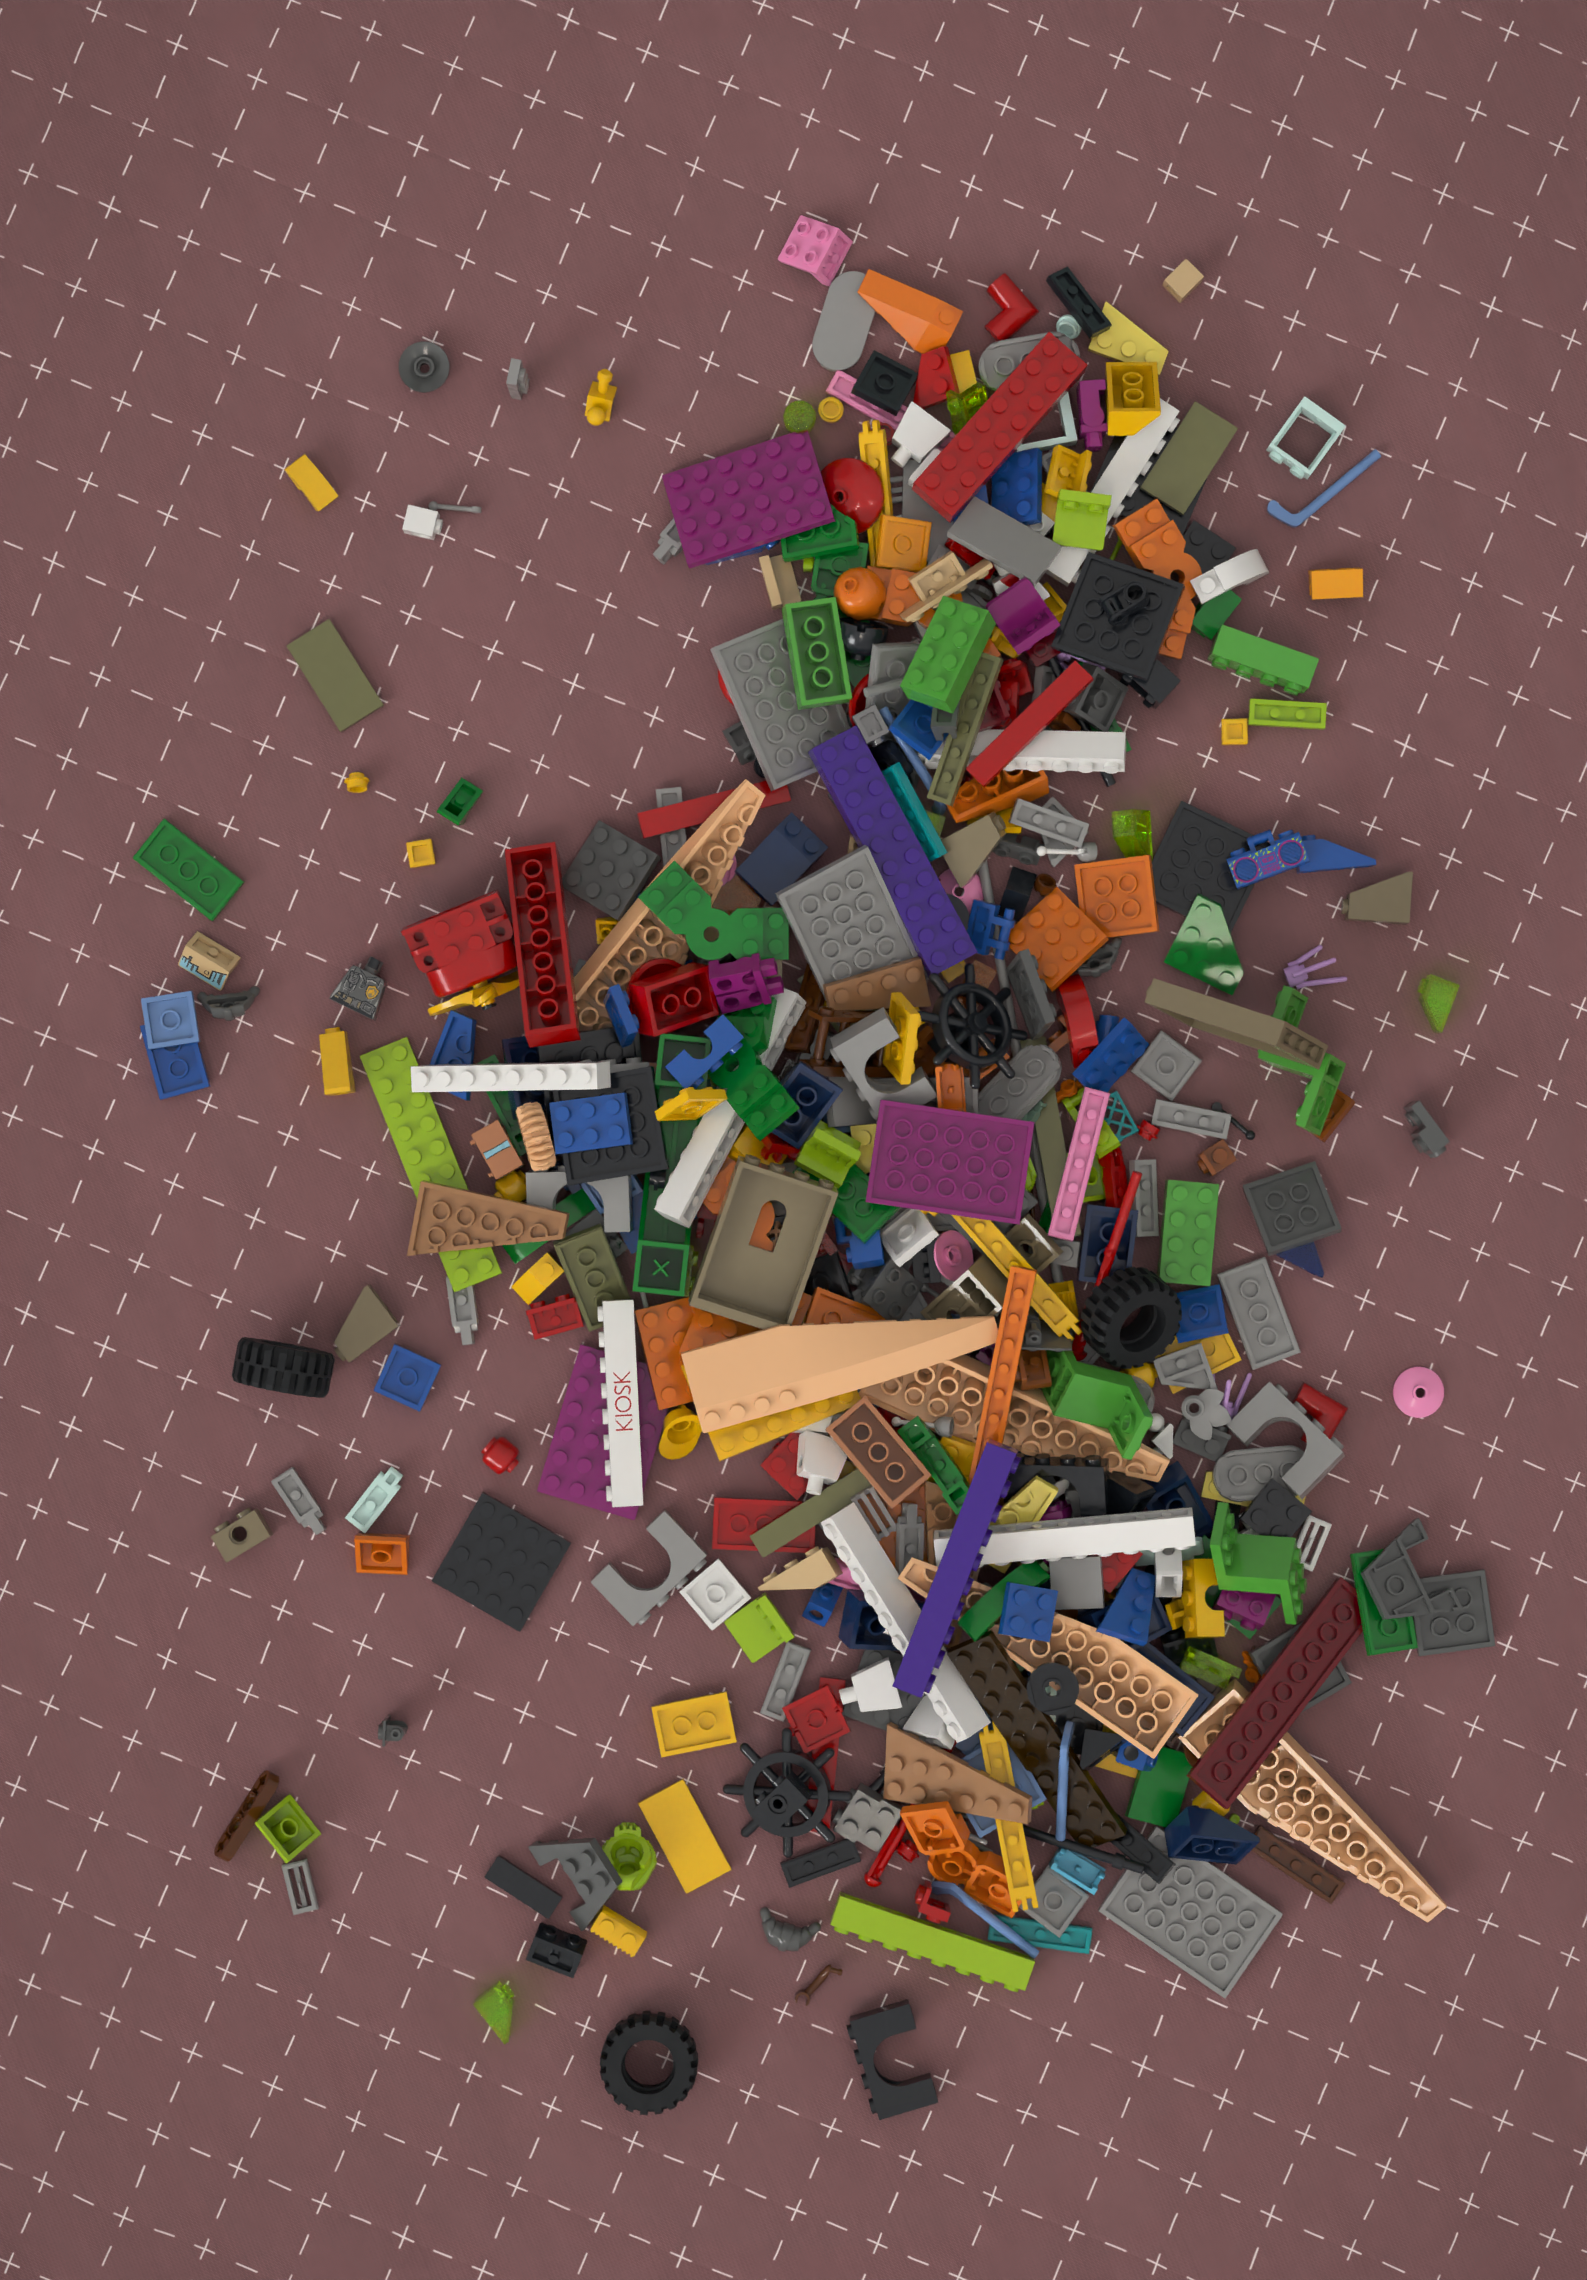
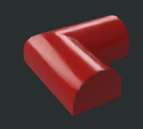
(1015, 307)
(1320, 1407)

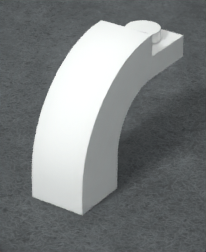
(1229, 574)

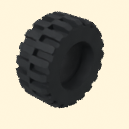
(1115, 1301)
(283, 1367)
(649, 2097)

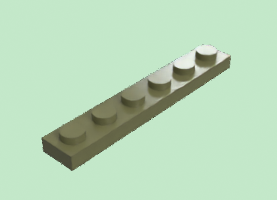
(970, 716)

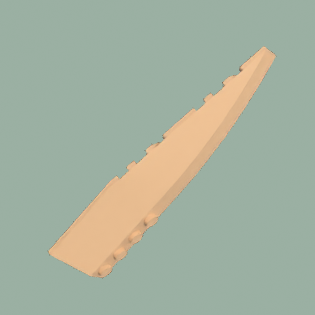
(640, 932)
(813, 1362)
(959, 1390)
(1113, 1678)
(1314, 1808)

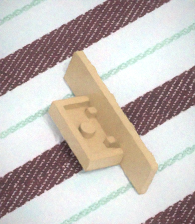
(939, 580)

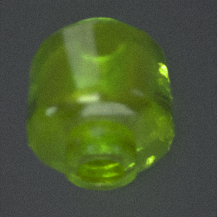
(791, 421)

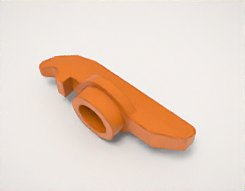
(1068, 1089)
(1251, 1672)

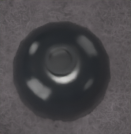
(860, 636)

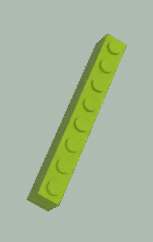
(932, 1941)

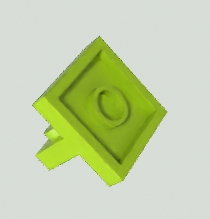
(828, 1154)

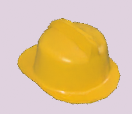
(680, 1433)

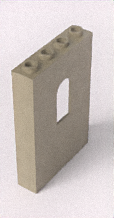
(1236, 1023)
(750, 1281)

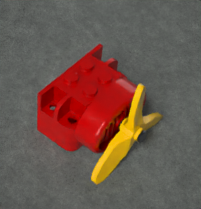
(465, 950)

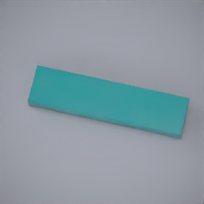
(914, 811)
(1074, 1939)

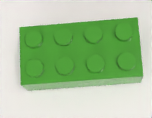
(816, 653)
(948, 654)
(1262, 660)
(1187, 1232)

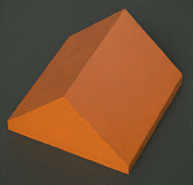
(382, 1553)

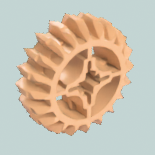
(536, 1136)

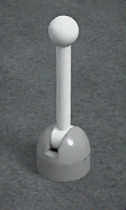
(1086, 853)
(943, 1426)

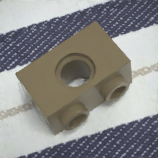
(256, 1529)

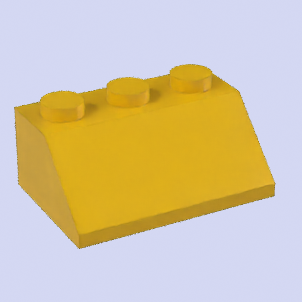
(1131, 396)

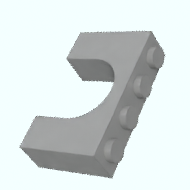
(855, 1047)
(616, 1193)
(1272, 1406)
(636, 1602)

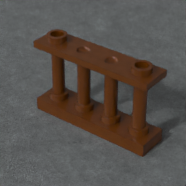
(830, 1067)

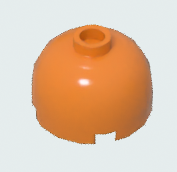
(859, 593)

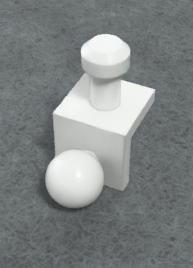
(1164, 1437)

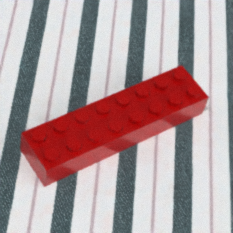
(999, 427)
(542, 945)

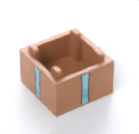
(497, 1150)

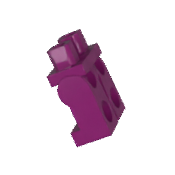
(1090, 414)
(744, 982)

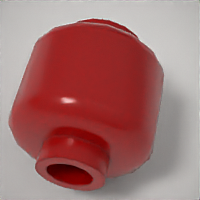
(500, 1455)

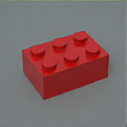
(673, 999)

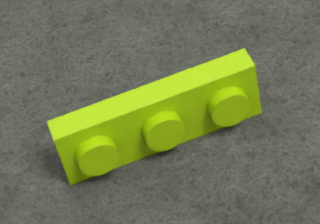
(1287, 714)

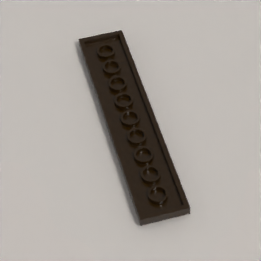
(1034, 1738)

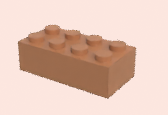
(878, 1452)

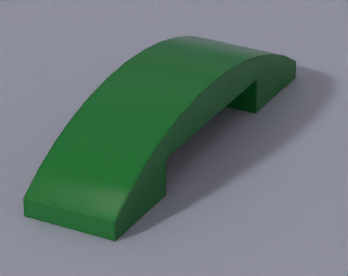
(502, 1106)
(576, 1204)
(937, 1461)
(988, 1609)

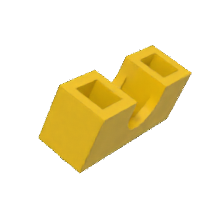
(1198, 1618)

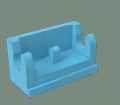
(1077, 1869)

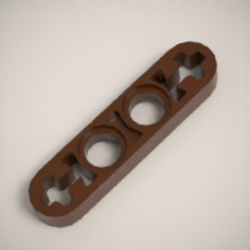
(246, 1816)

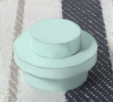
(1068, 325)

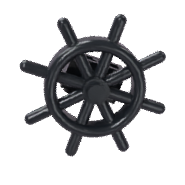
(959, 1033)
(777, 1804)

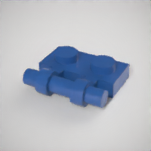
(982, 926)

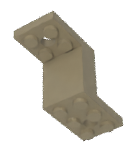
(983, 1286)

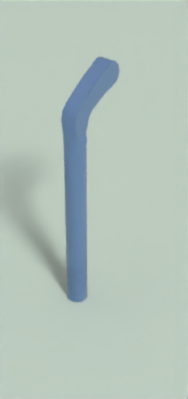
(1296, 520)
(937, 807)
(1062, 1790)
(941, 1887)

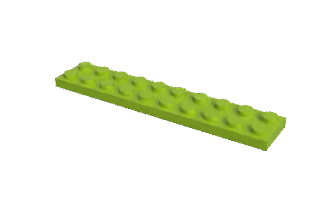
(423, 1147)

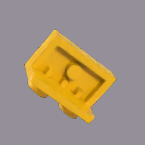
(1067, 470)

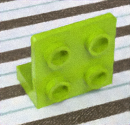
(1081, 519)
(759, 1628)

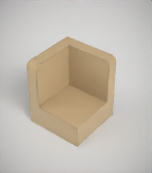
(1183, 280)

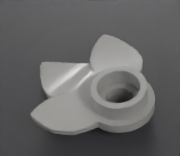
(1210, 1413)

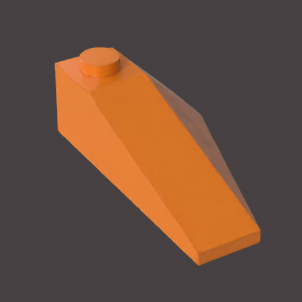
(916, 316)
(999, 794)

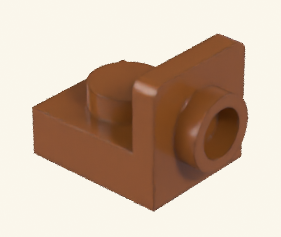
(1059, 1039)
(1215, 1158)

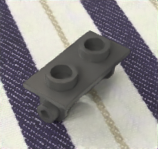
(1024, 851)
(391, 1730)

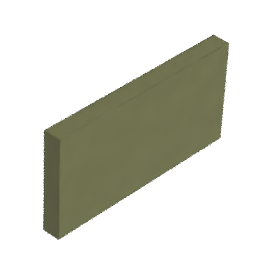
(1189, 458)
(335, 675)
(591, 1271)

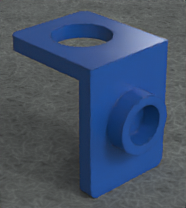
(823, 1601)
(1143, 1761)

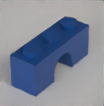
(723, 1038)

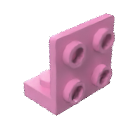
(816, 249)

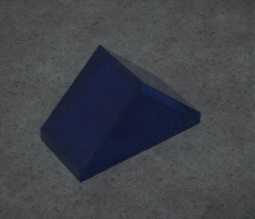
(1304, 1257)

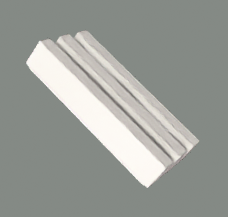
(1317, 1522)

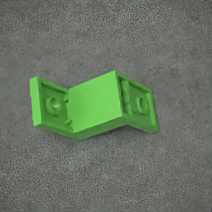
(1324, 1082)
(1098, 1399)
(1257, 1563)

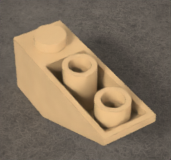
(809, 1573)

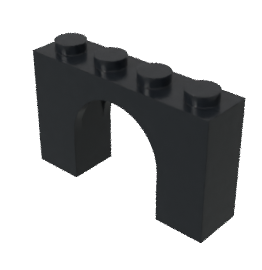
(1087, 1475)
(888, 2096)

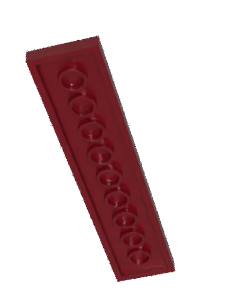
(1279, 1695)

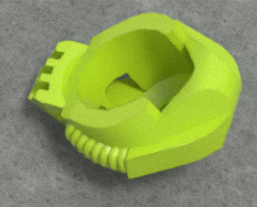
(630, 1856)

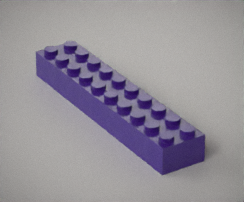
(881, 825)
(955, 1568)

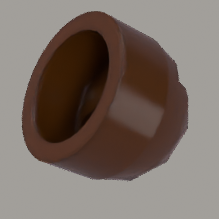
(1044, 884)

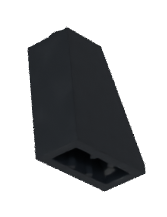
(1128, 1493)

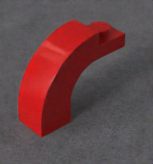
(1078, 1018)

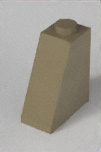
(972, 846)
(1381, 902)
(364, 1326)

